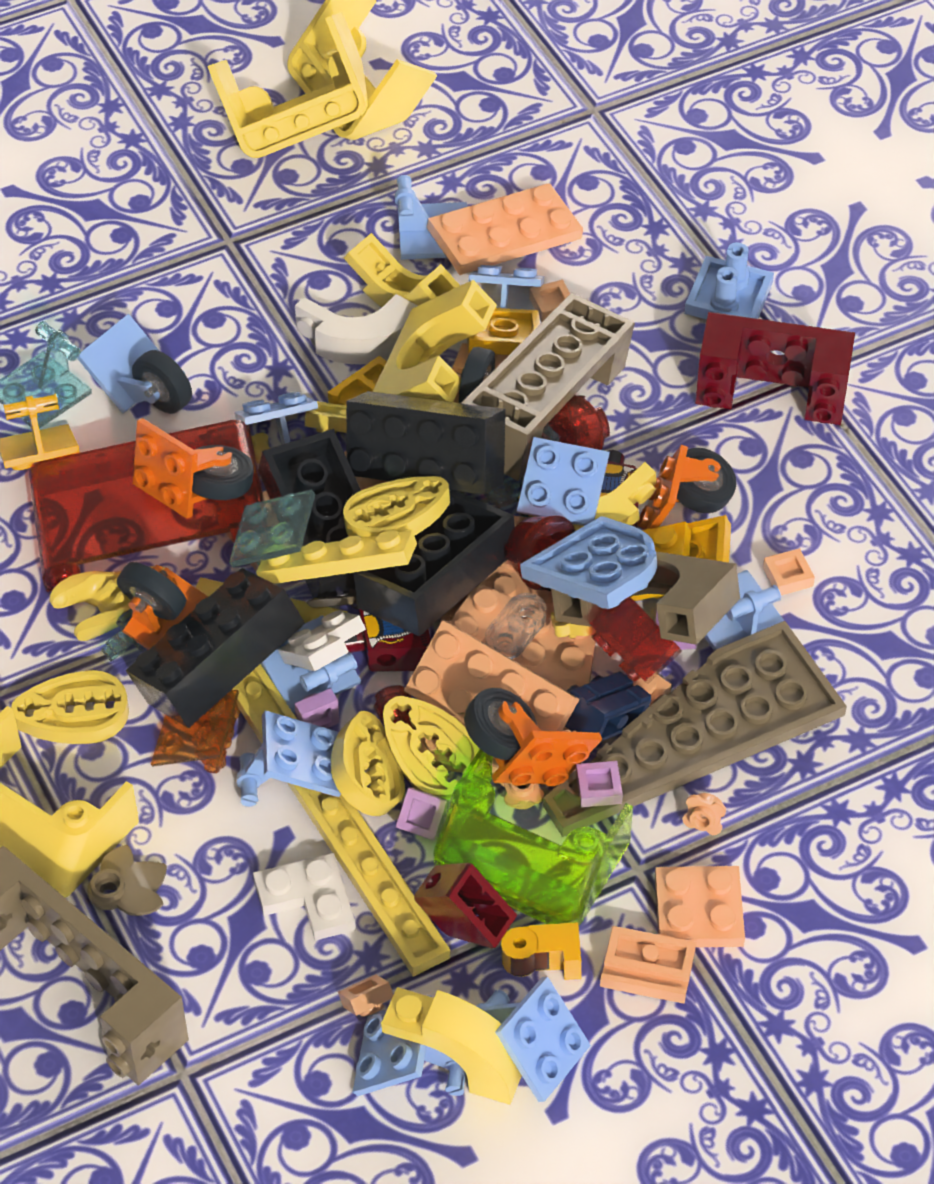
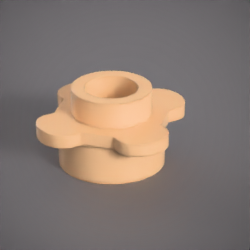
(522, 798)
(704, 813)

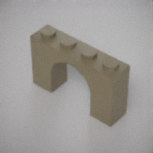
(693, 601)

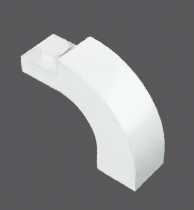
(353, 338)

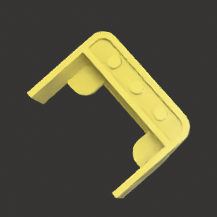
(395, 95)
(270, 128)
(73, 839)

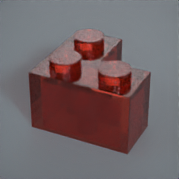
(635, 638)

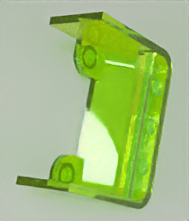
(526, 869)

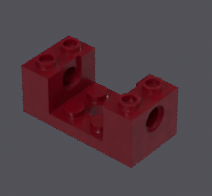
(742, 349)

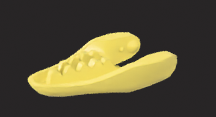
(99, 590)

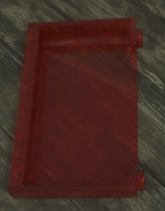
(94, 511)

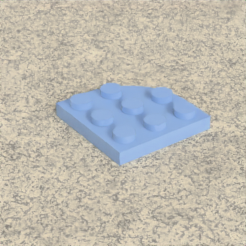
(596, 563)

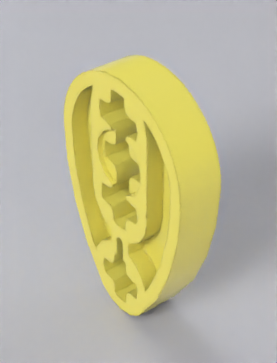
(396, 506)
(78, 727)
(406, 745)
(364, 746)

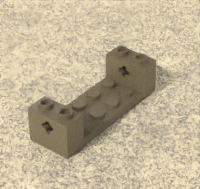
(550, 368)
(147, 1014)

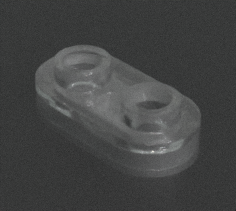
(512, 628)

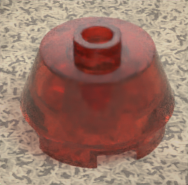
(581, 423)
(534, 536)

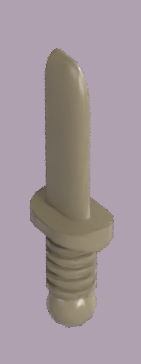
(349, 599)

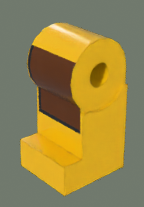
(542, 948)

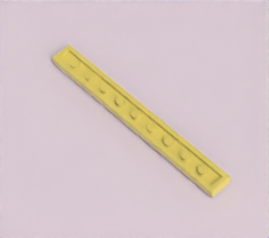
(354, 847)

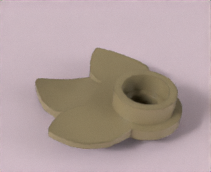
(133, 883)

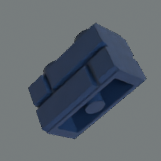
(607, 705)

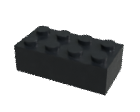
(423, 437)
(322, 466)
(445, 566)
(215, 647)

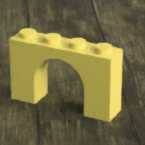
(430, 329)

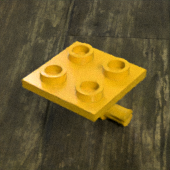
(24, 449)

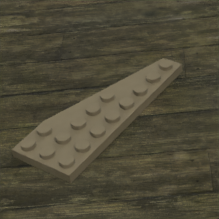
(722, 713)

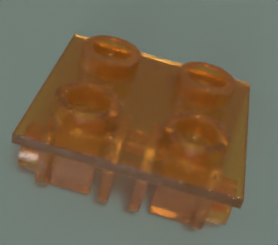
(203, 740)

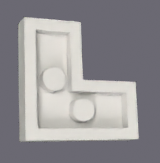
(324, 643)
(310, 884)

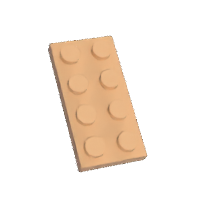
(504, 228)
(461, 667)

